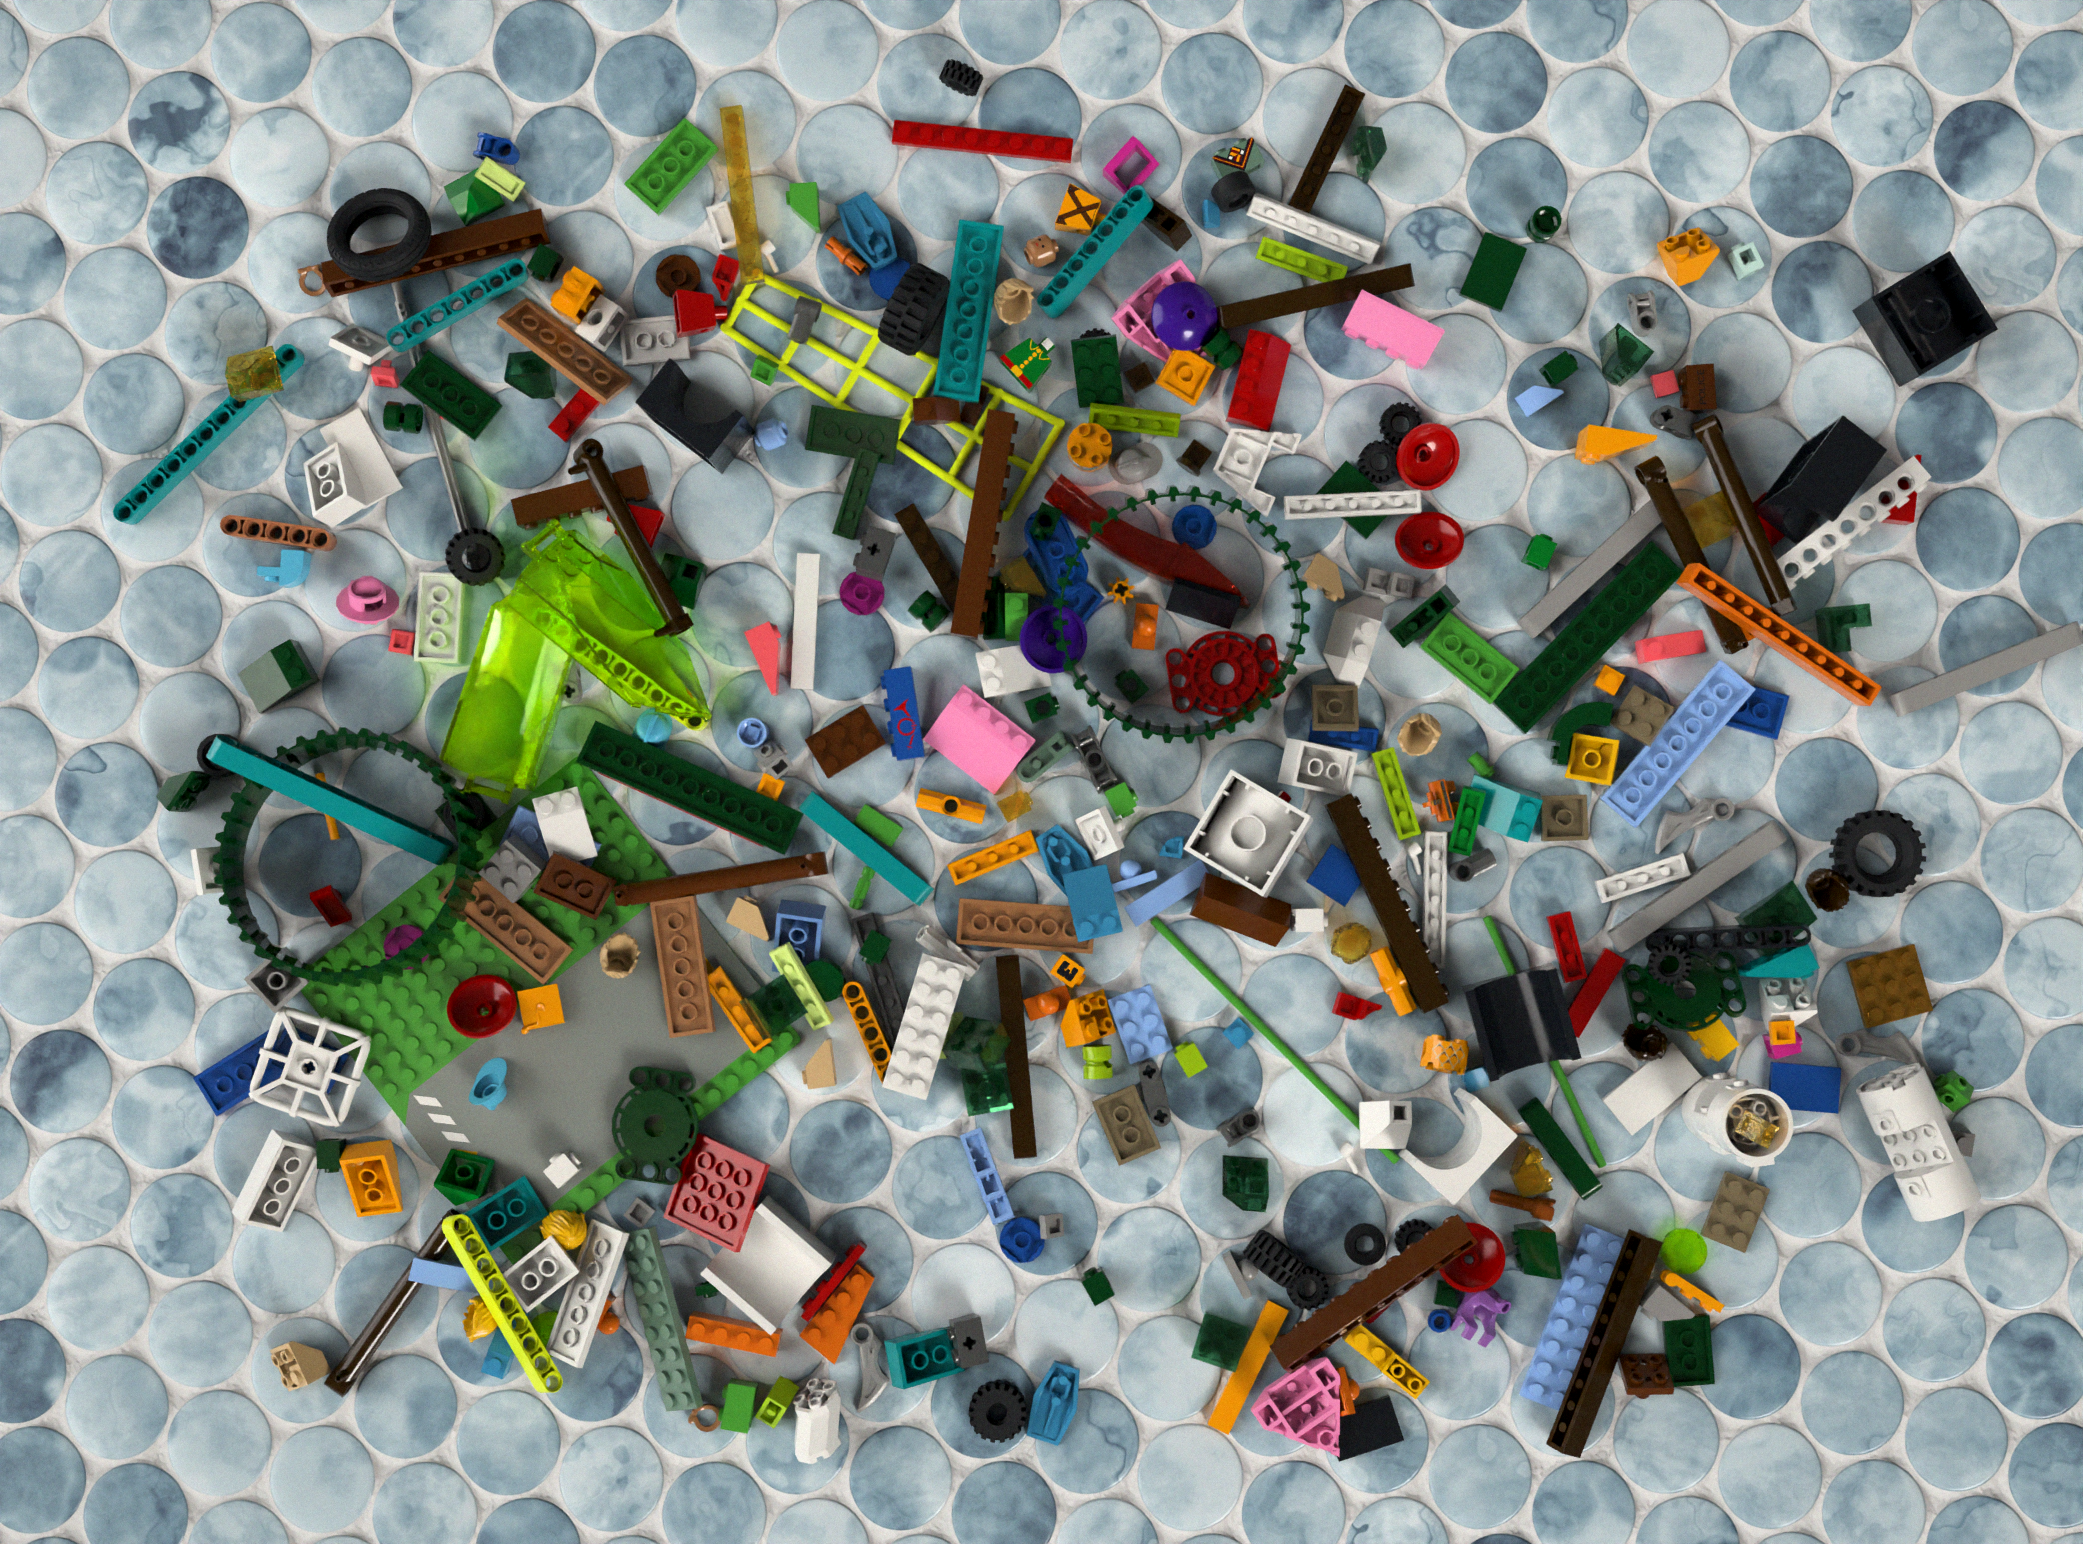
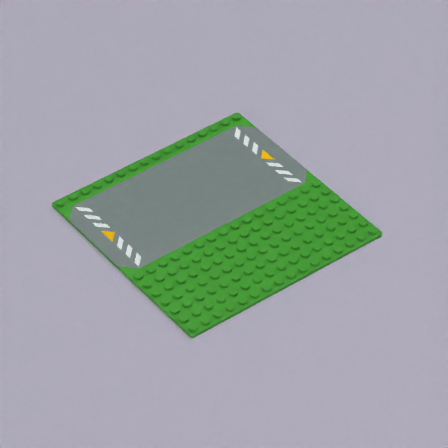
(558, 1076)

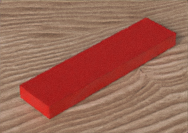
(1594, 989)

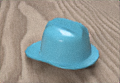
(653, 728)
(489, 1085)

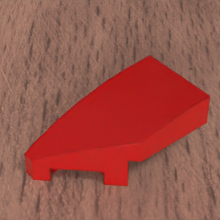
(725, 275)
(1353, 1007)

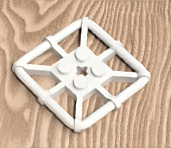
(296, 1074)

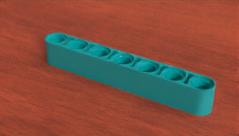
(1095, 251)
(446, 304)
(866, 848)

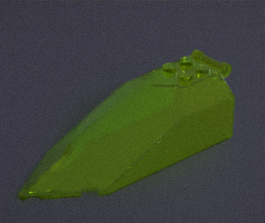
(605, 623)
(507, 705)

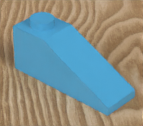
(499, 1355)

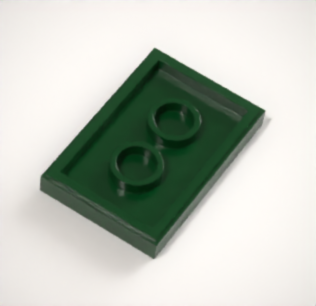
(1492, 272)
(1350, 480)
(1689, 1350)

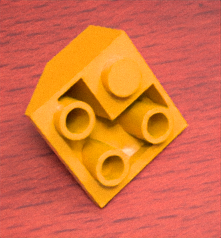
(1687, 255)
(1087, 1019)

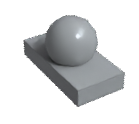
(1241, 1272)

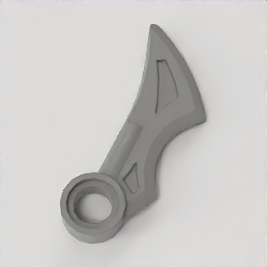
(1675, 823)
(1895, 1046)
(873, 1378)

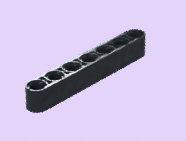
(1738, 932)

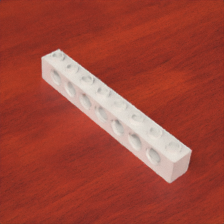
(1910, 471)

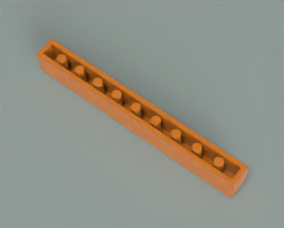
(1778, 634)

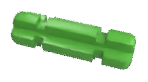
(862, 888)

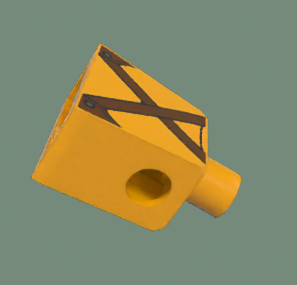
(1079, 212)

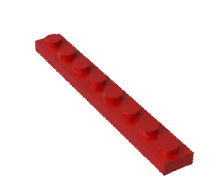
(982, 141)

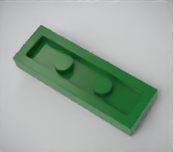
(1466, 820)

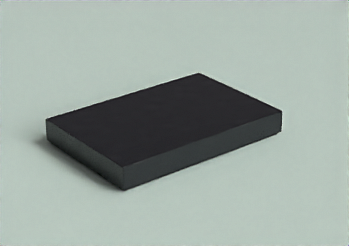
(1203, 603)
(1369, 1428)

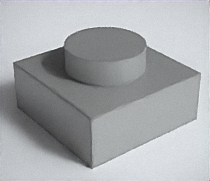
(1964, 1141)
(639, 1212)
(1051, 1225)

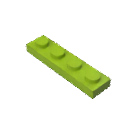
(1299, 261)
(1135, 420)
(1396, 793)

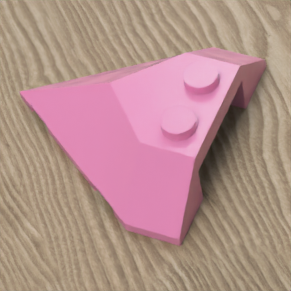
(1304, 1406)

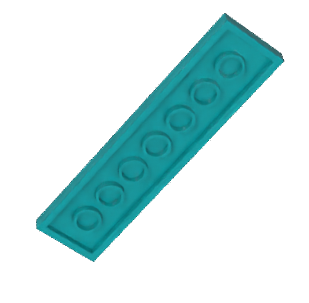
(968, 311)

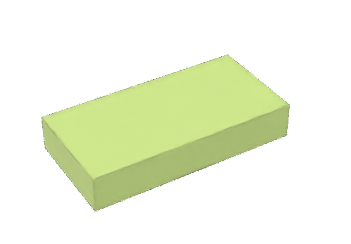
(499, 179)

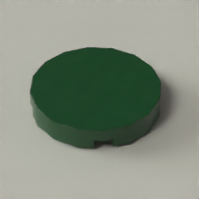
(826, 977)

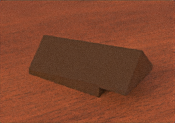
(1241, 910)

